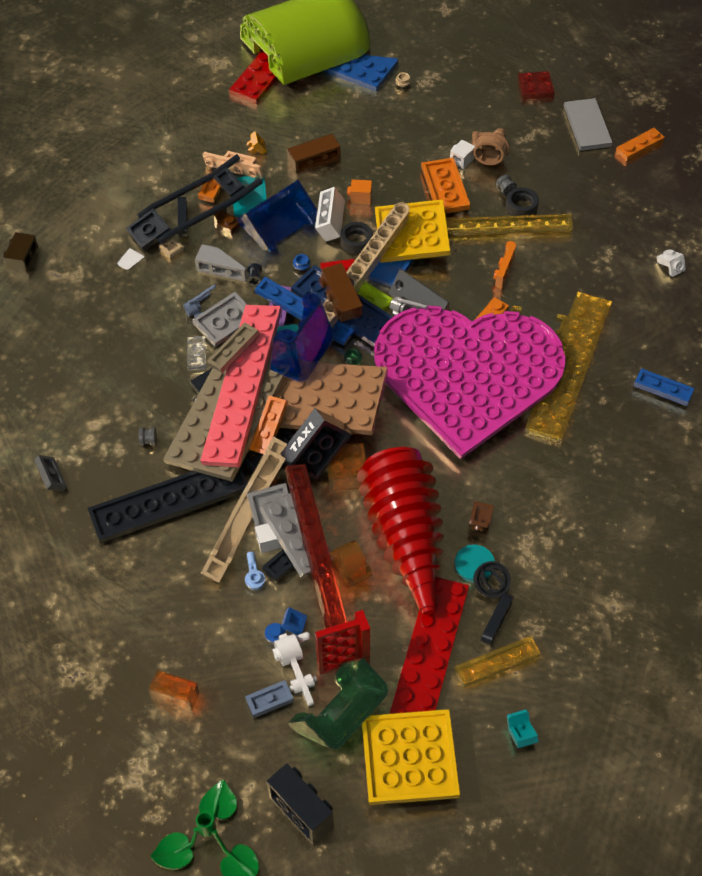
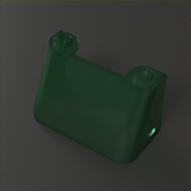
(359, 697)

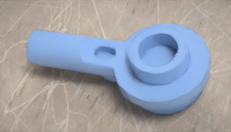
(254, 579)

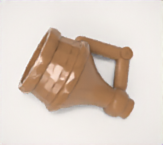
(490, 147)

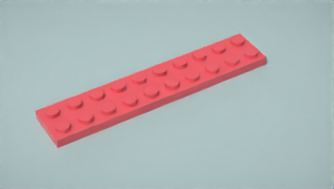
(241, 391)

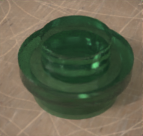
(352, 357)

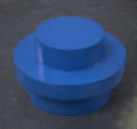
(301, 262)
(273, 632)

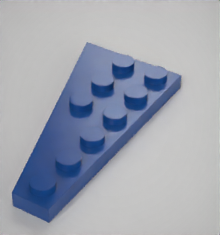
(365, 71)

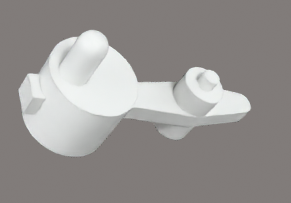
(289, 652)

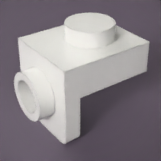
(674, 261)

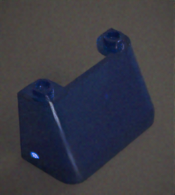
(279, 216)
(300, 351)

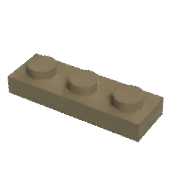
(233, 347)

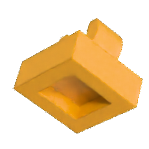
(256, 144)

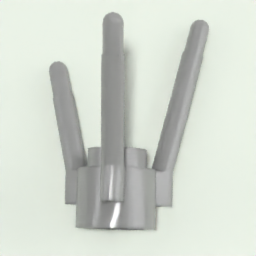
(399, 305)

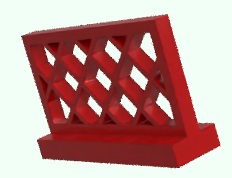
(358, 643)

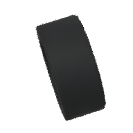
(522, 194)
(355, 228)

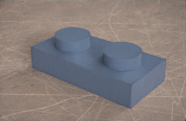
(269, 699)

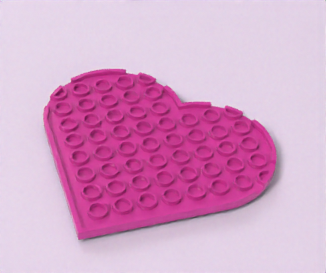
(468, 374)

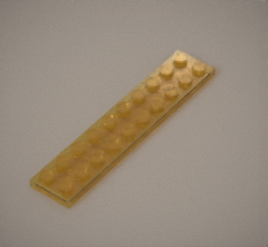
(579, 341)

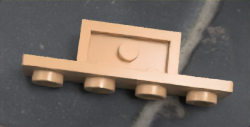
(245, 166)

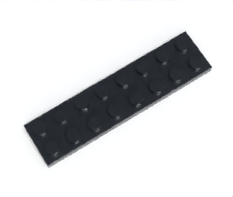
(161, 503)

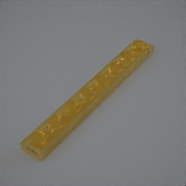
(509, 224)

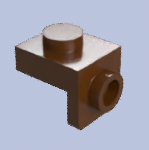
(481, 516)

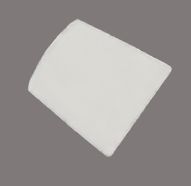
(129, 259)

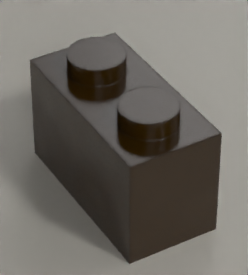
(20, 252)

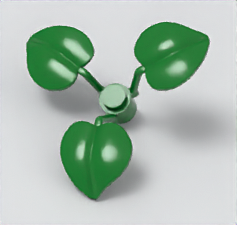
(219, 803)

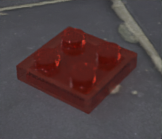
(535, 85)

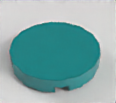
(469, 559)

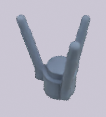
(192, 306)

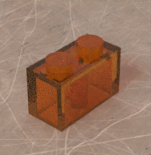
(174, 690)

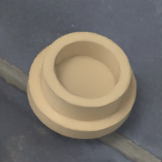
(403, 79)

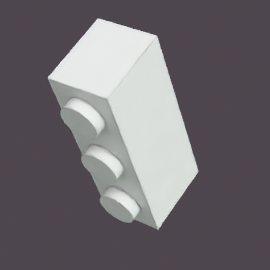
(330, 214)

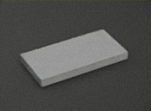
(587, 124)

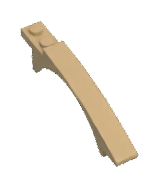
(242, 515)

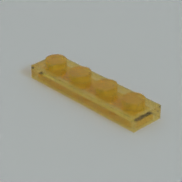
(497, 661)

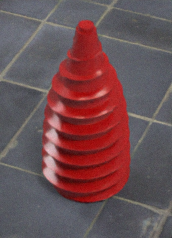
(403, 517)

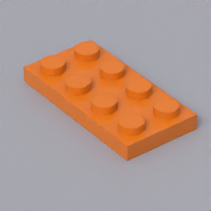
(446, 184)

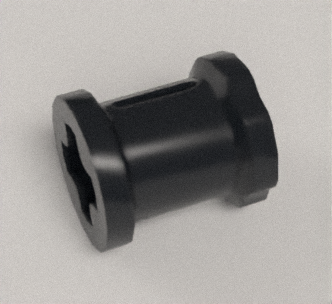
(254, 274)

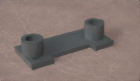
(416, 291)

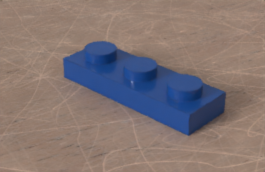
(663, 387)

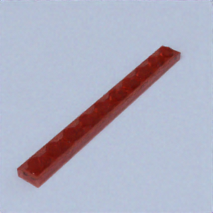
(315, 546)

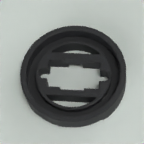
(504, 584)

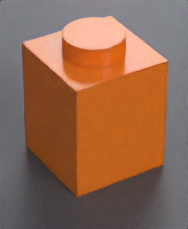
(360, 192)

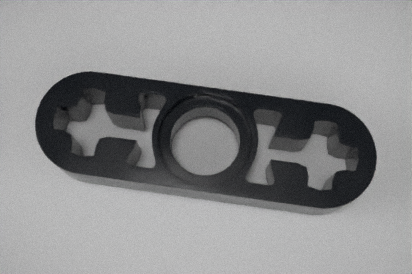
(182, 214)
(496, 619)

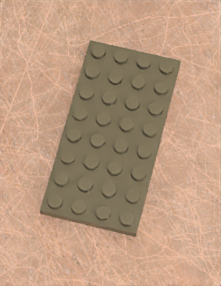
(191, 438)

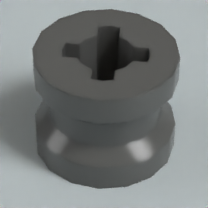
(505, 184)
(147, 436)

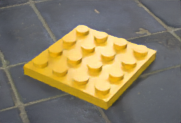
(423, 234)
(410, 757)

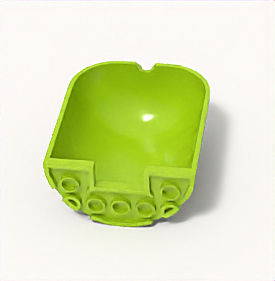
(306, 36)

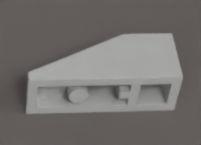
(218, 263)

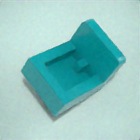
(521, 729)

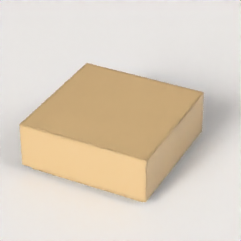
(171, 248)

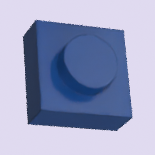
(294, 621)

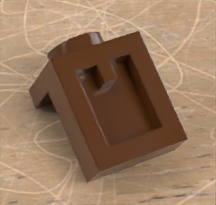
(226, 221)

